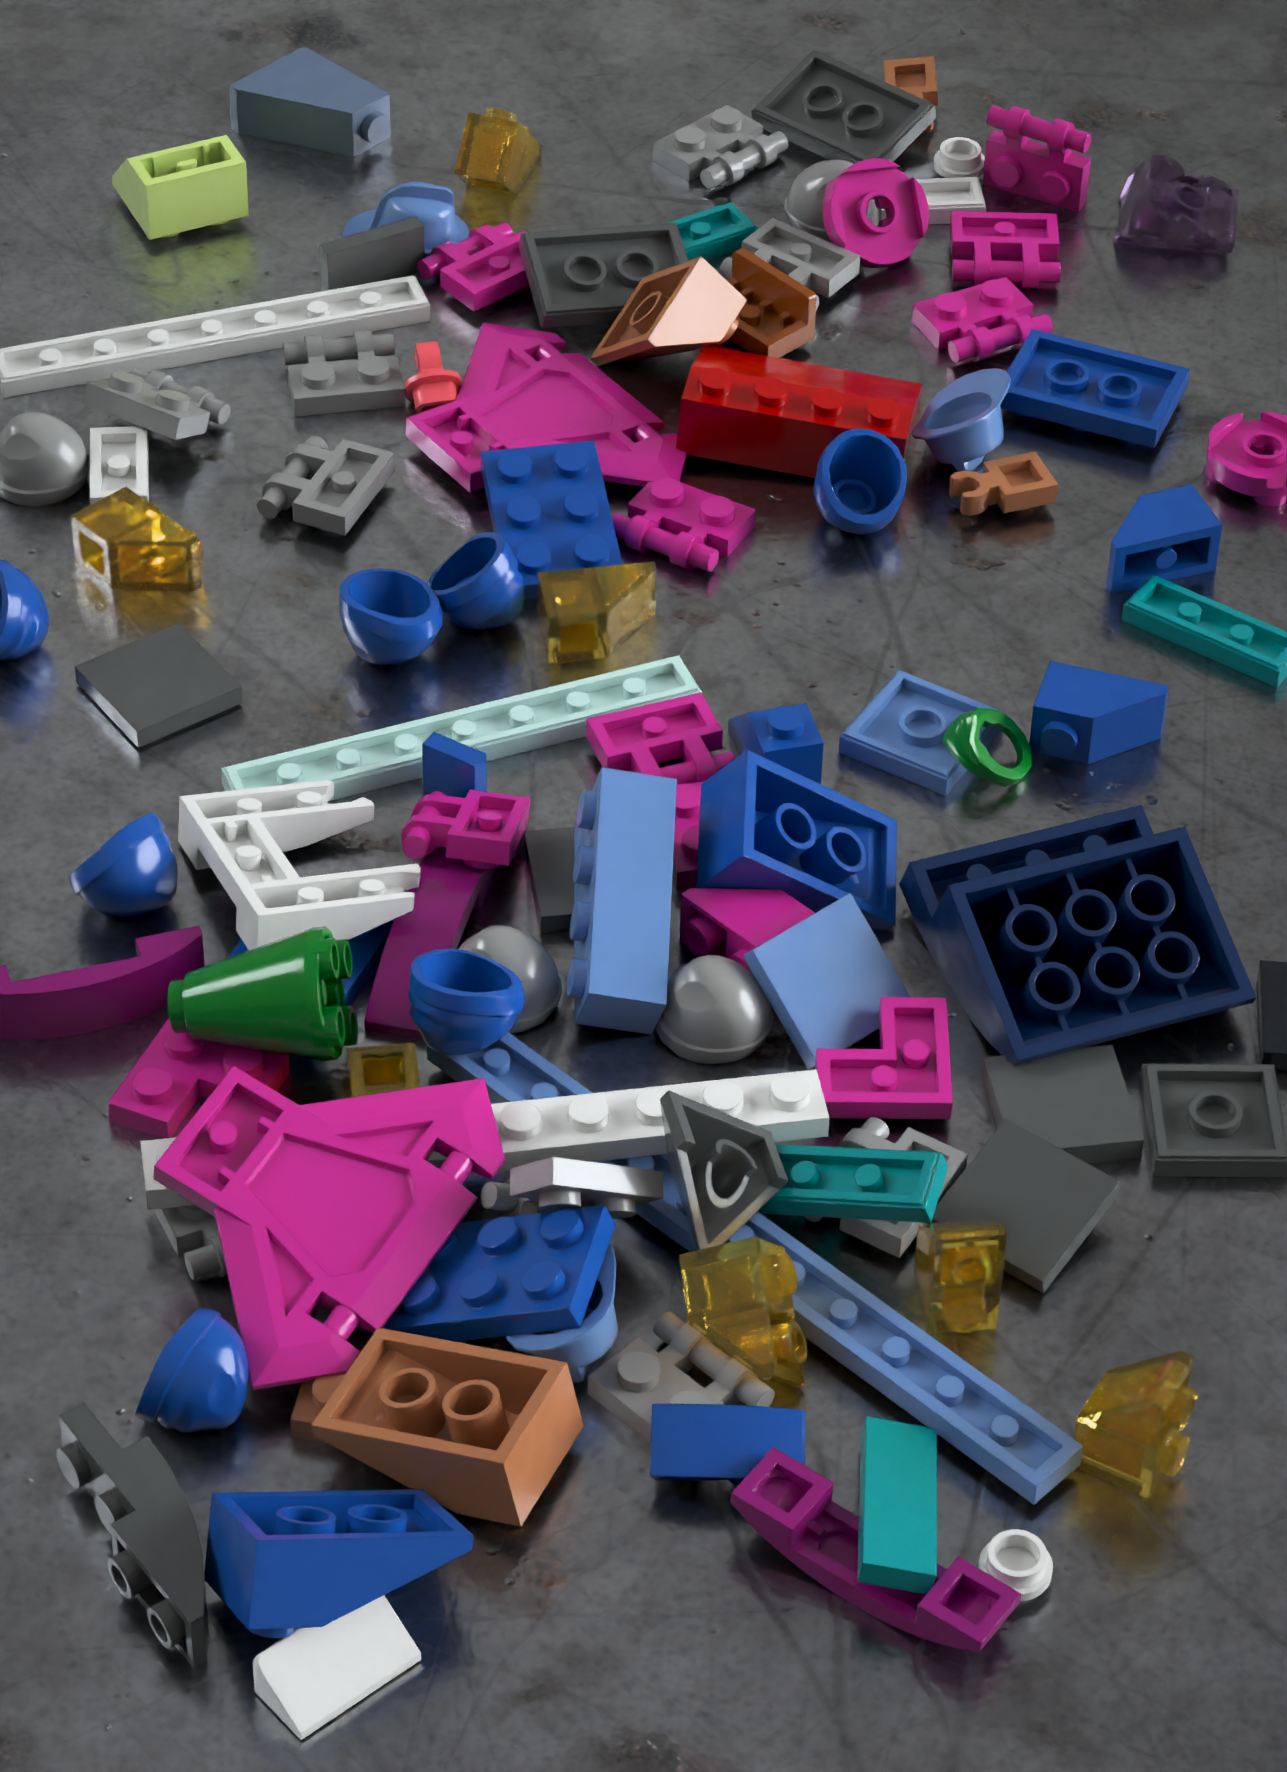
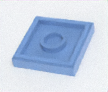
(905, 732)
(826, 978)

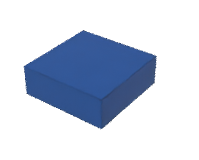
(452, 767)

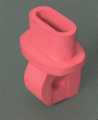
(431, 384)

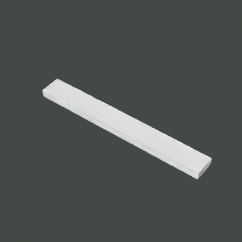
(211, 335)

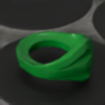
(964, 745)

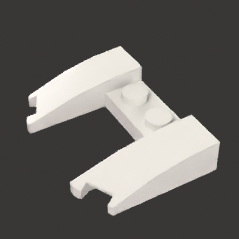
(244, 843)

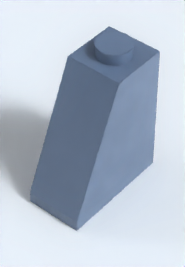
(311, 105)

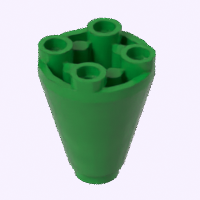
(272, 998)

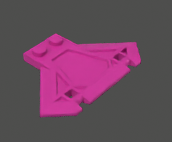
(532, 395)
(328, 1207)

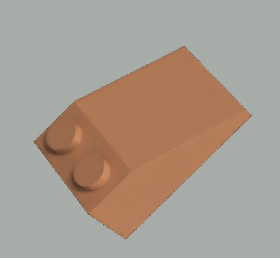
(456, 1421)

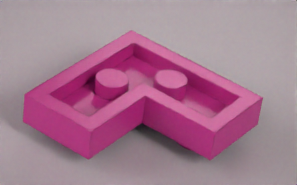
(180, 1071)
(904, 1076)

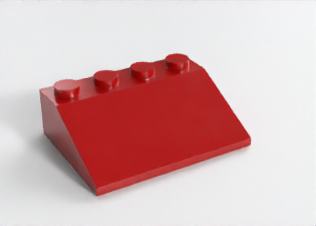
(785, 410)

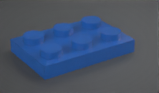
(1094, 388)
(550, 508)
(509, 1276)

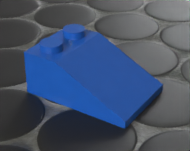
(796, 836)
(322, 1553)

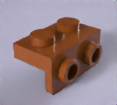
(777, 308)

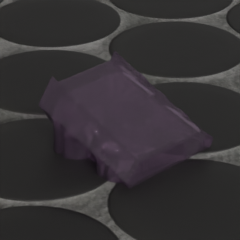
(1177, 209)

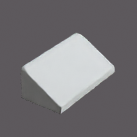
(333, 1666)

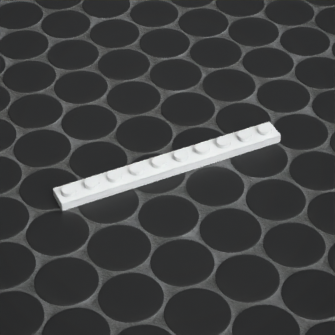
(610, 1122)

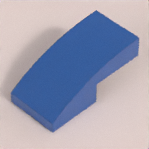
(720, 1440)

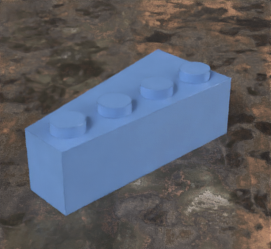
(622, 900)

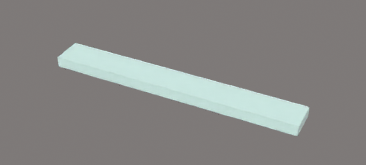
(495, 727)

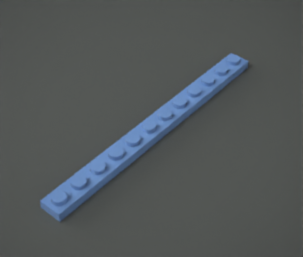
(834, 1310)

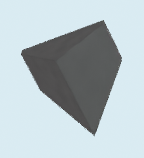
(719, 1167)

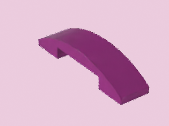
(439, 916)
(99, 994)
(796, 1516)

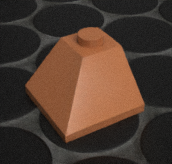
(672, 314)

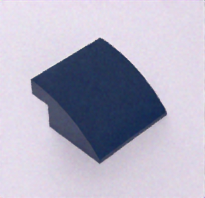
(1077, 934)

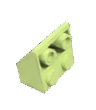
(184, 187)

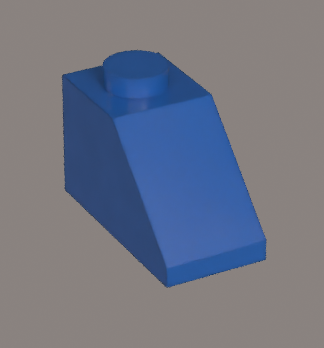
(1164, 536)
(1094, 714)
(782, 736)

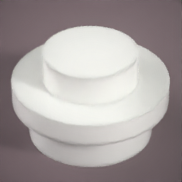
(959, 158)
(1019, 1562)

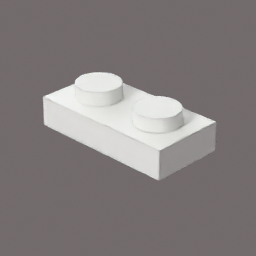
(118, 461)

